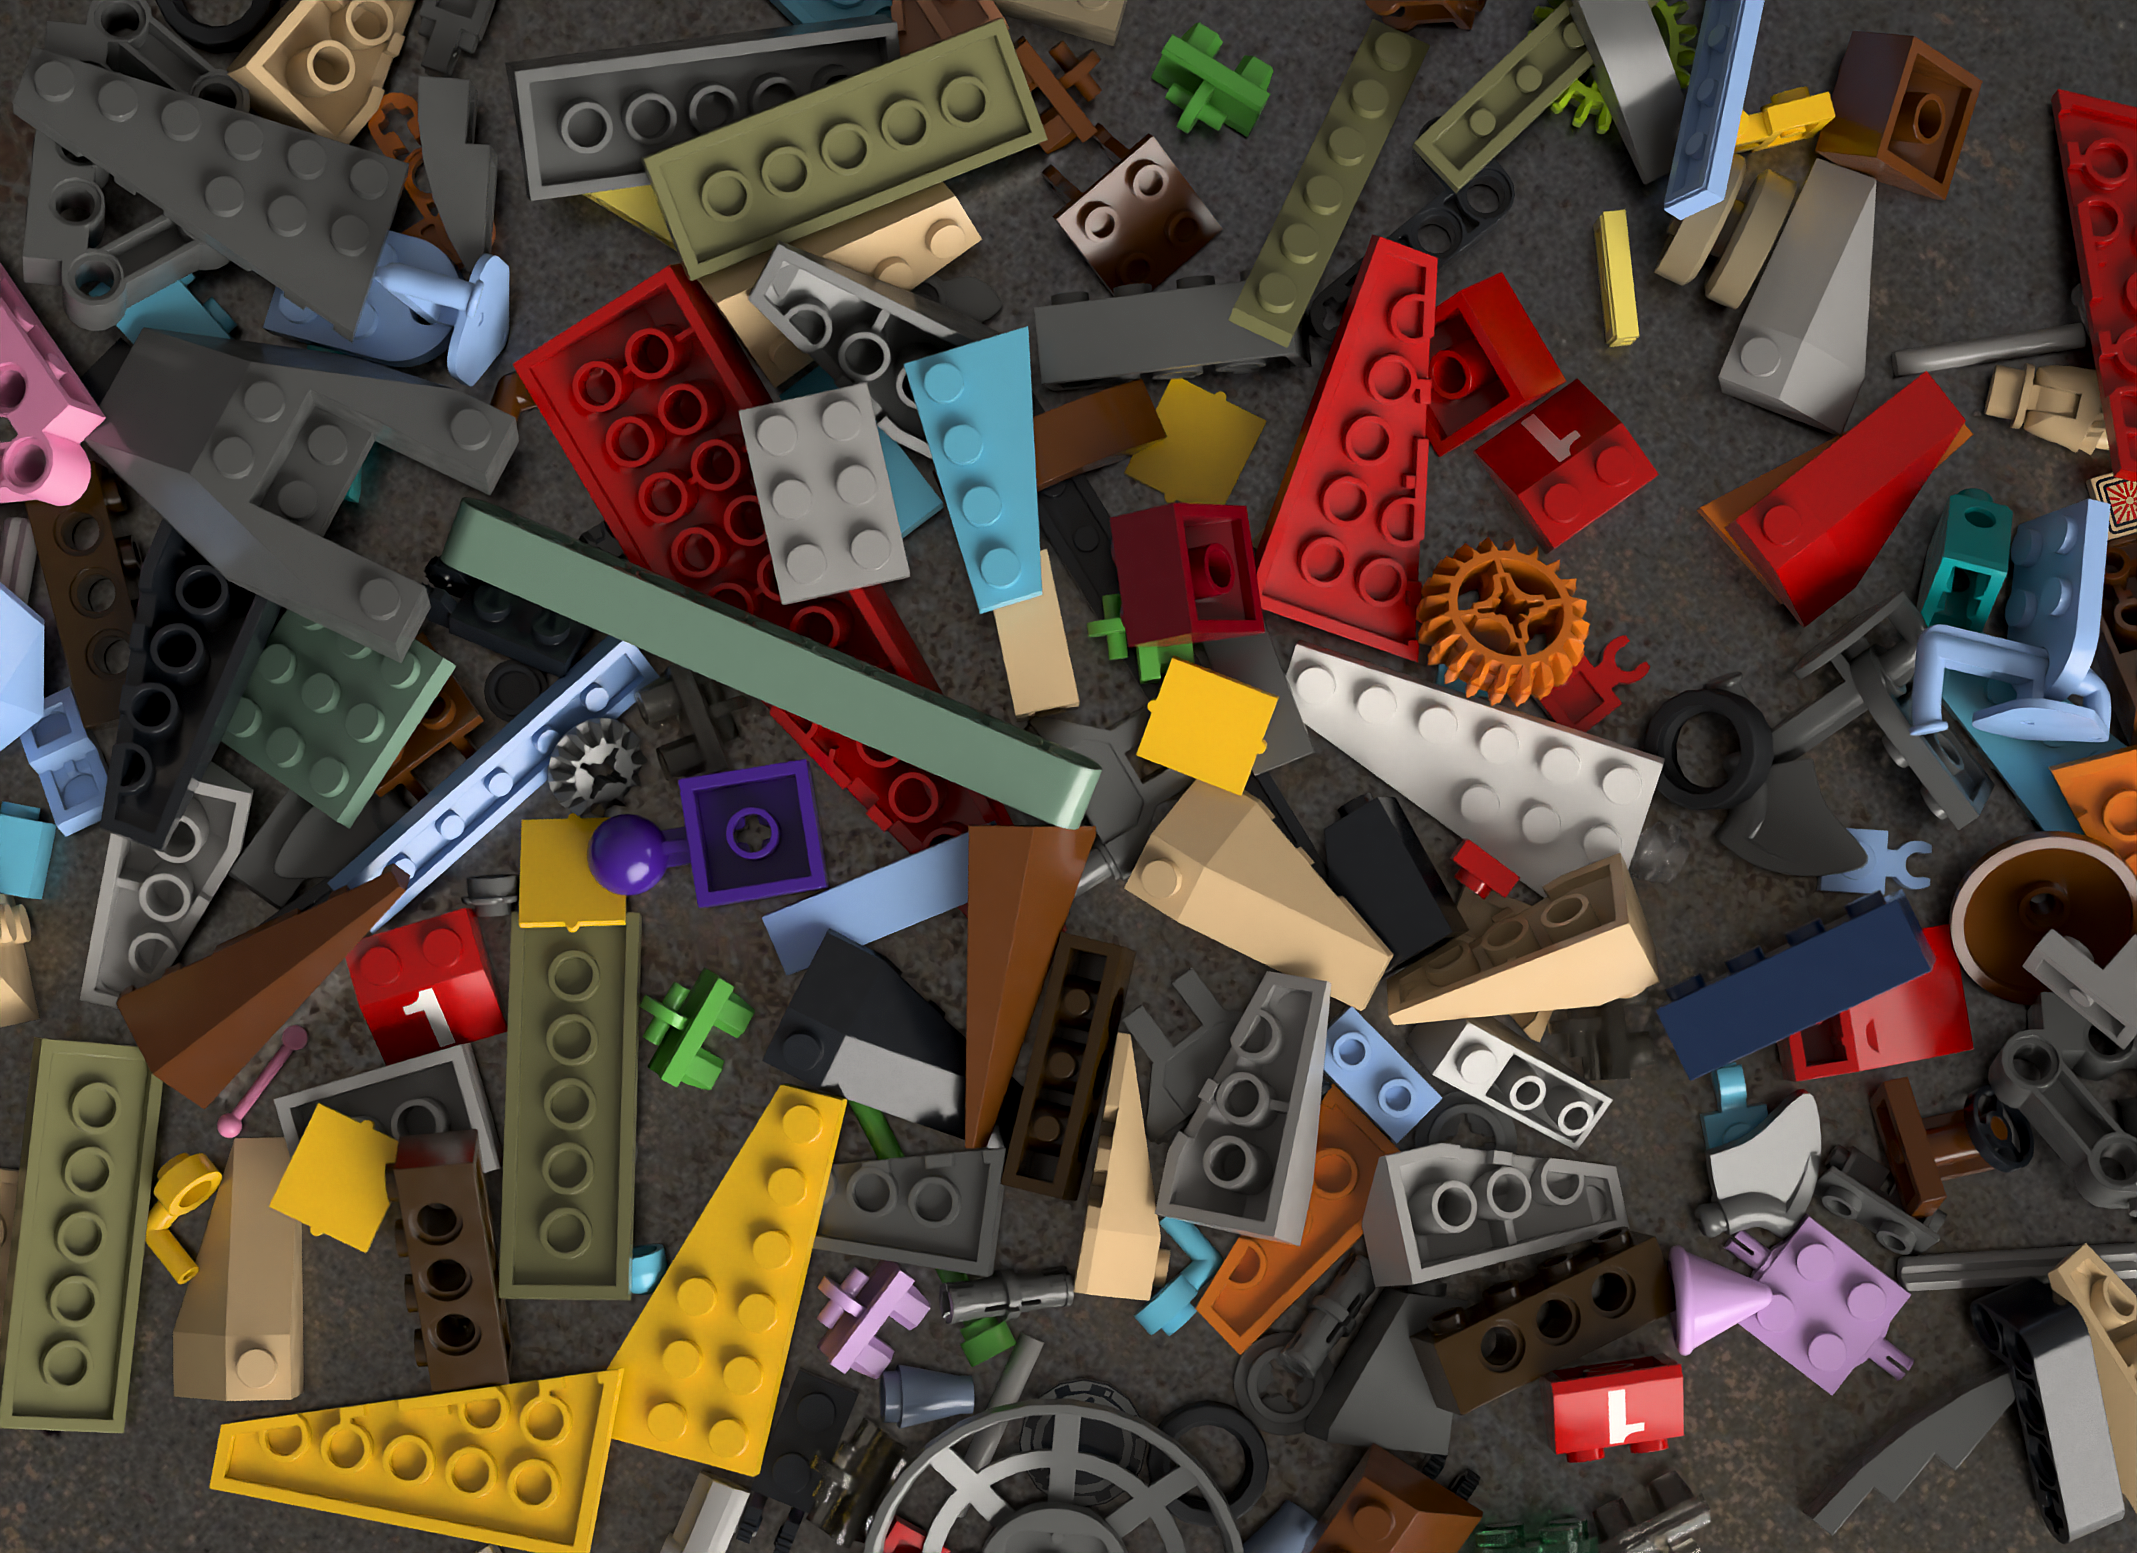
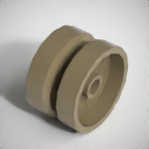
(1732, 232)

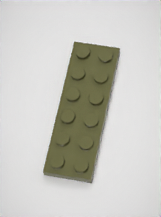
(844, 148)
(570, 1112)
(78, 1237)

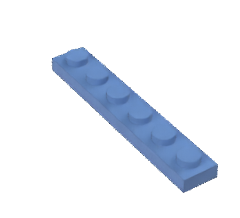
(500, 772)

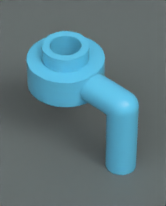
(1171, 1305)

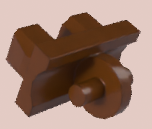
(1064, 117)

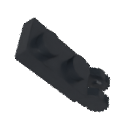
(503, 620)
(808, 1425)

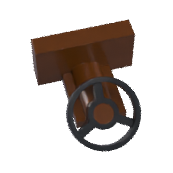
(1944, 1145)

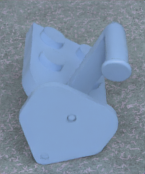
(411, 281)
(2049, 638)

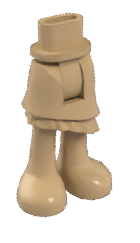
(2053, 404)

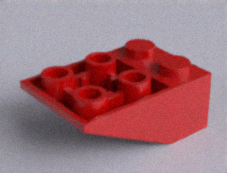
(1894, 1028)

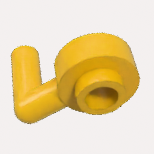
(181, 1187)

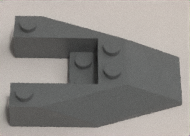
(260, 446)

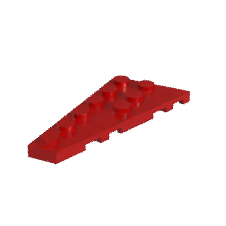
(2101, 187)
(1355, 488)

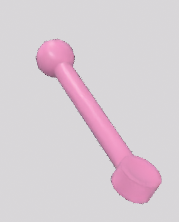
(293, 1039)

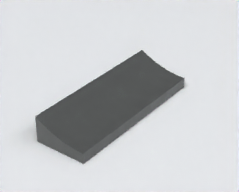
(600, 111)

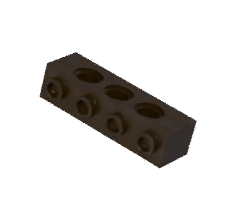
(68, 580)
(1068, 1067)
(450, 1172)
(1634, 1296)

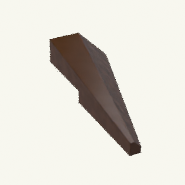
(1017, 908)
(217, 1013)

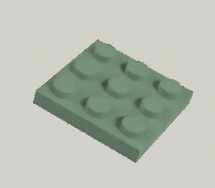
(331, 712)

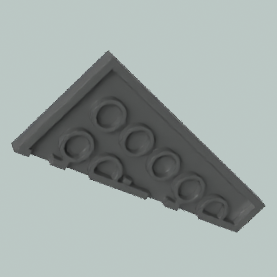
(247, 186)

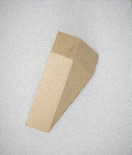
(323, 63)
(1243, 883)
(1561, 953)
(1120, 1226)
(245, 1305)
(2111, 1319)

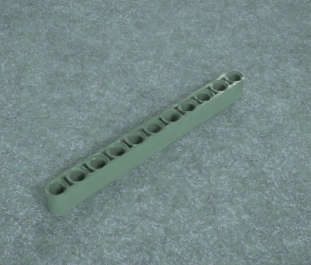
(771, 663)

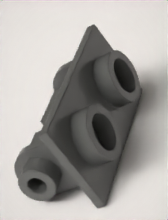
(1853, 1192)

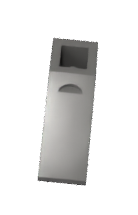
(1510, 1076)

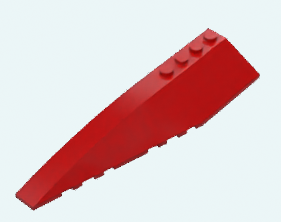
(654, 430)

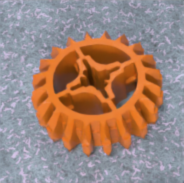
(1490, 638)

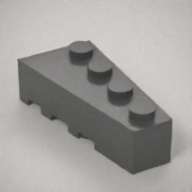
(1154, 332)

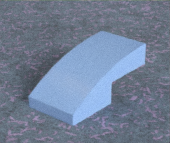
(67, 763)

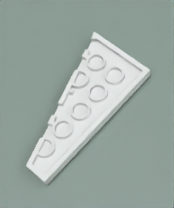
(1494, 775)

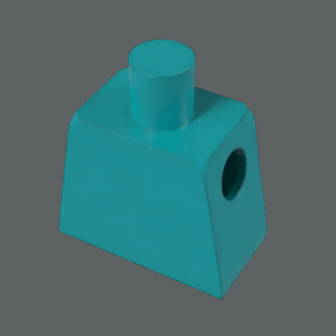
(1972, 538)

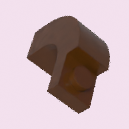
(1093, 432)

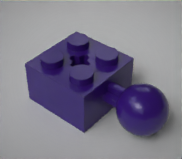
(632, 853)

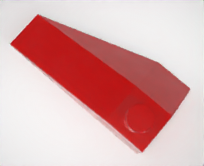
(1837, 511)

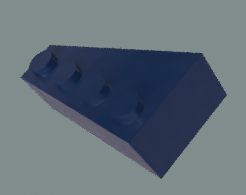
(1795, 984)

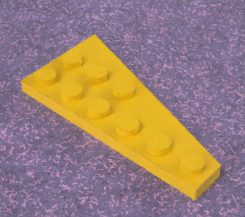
(722, 1319)
(471, 1464)

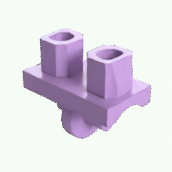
(860, 1309)

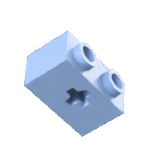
(1375, 1075)

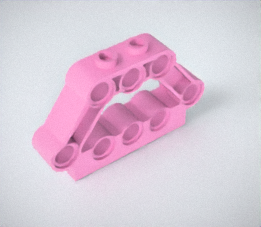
(44, 406)

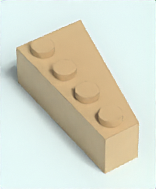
(891, 243)

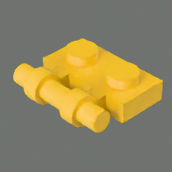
(1787, 119)

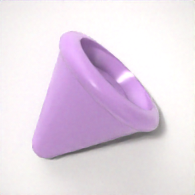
(1709, 1298)

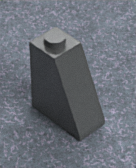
(1379, 1383)

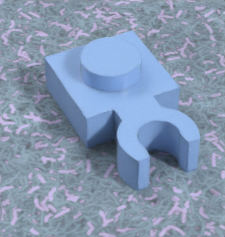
(1881, 864)

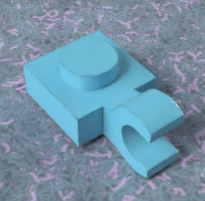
(1733, 1114)

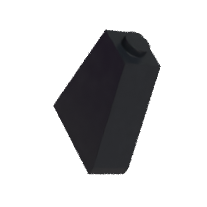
(1390, 880)

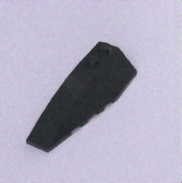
(184, 679)

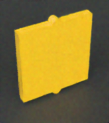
(1203, 446)
(1207, 725)
(557, 880)
(338, 1178)

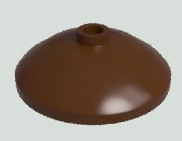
(1999, 925)

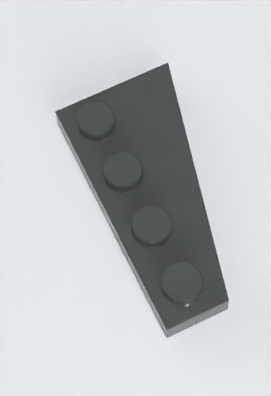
(917, 1209)

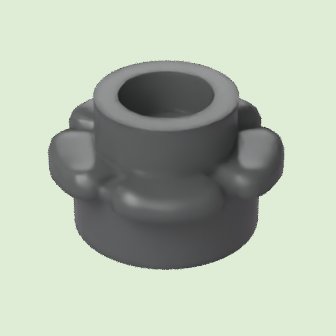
(492, 894)

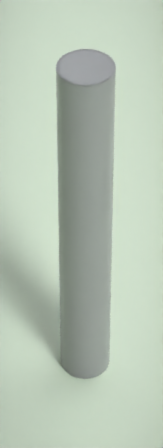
(1988, 349)
(1006, 1392)

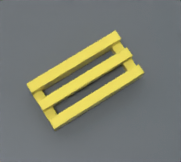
(1616, 278)

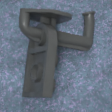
(1882, 684)

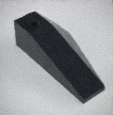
(878, 1042)

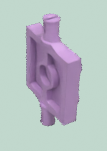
(1825, 1304)

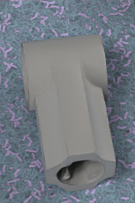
(709, 1516)

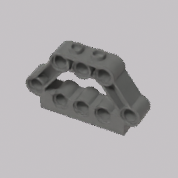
(154, 253)
(2062, 1105)

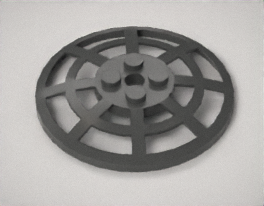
(1055, 1523)

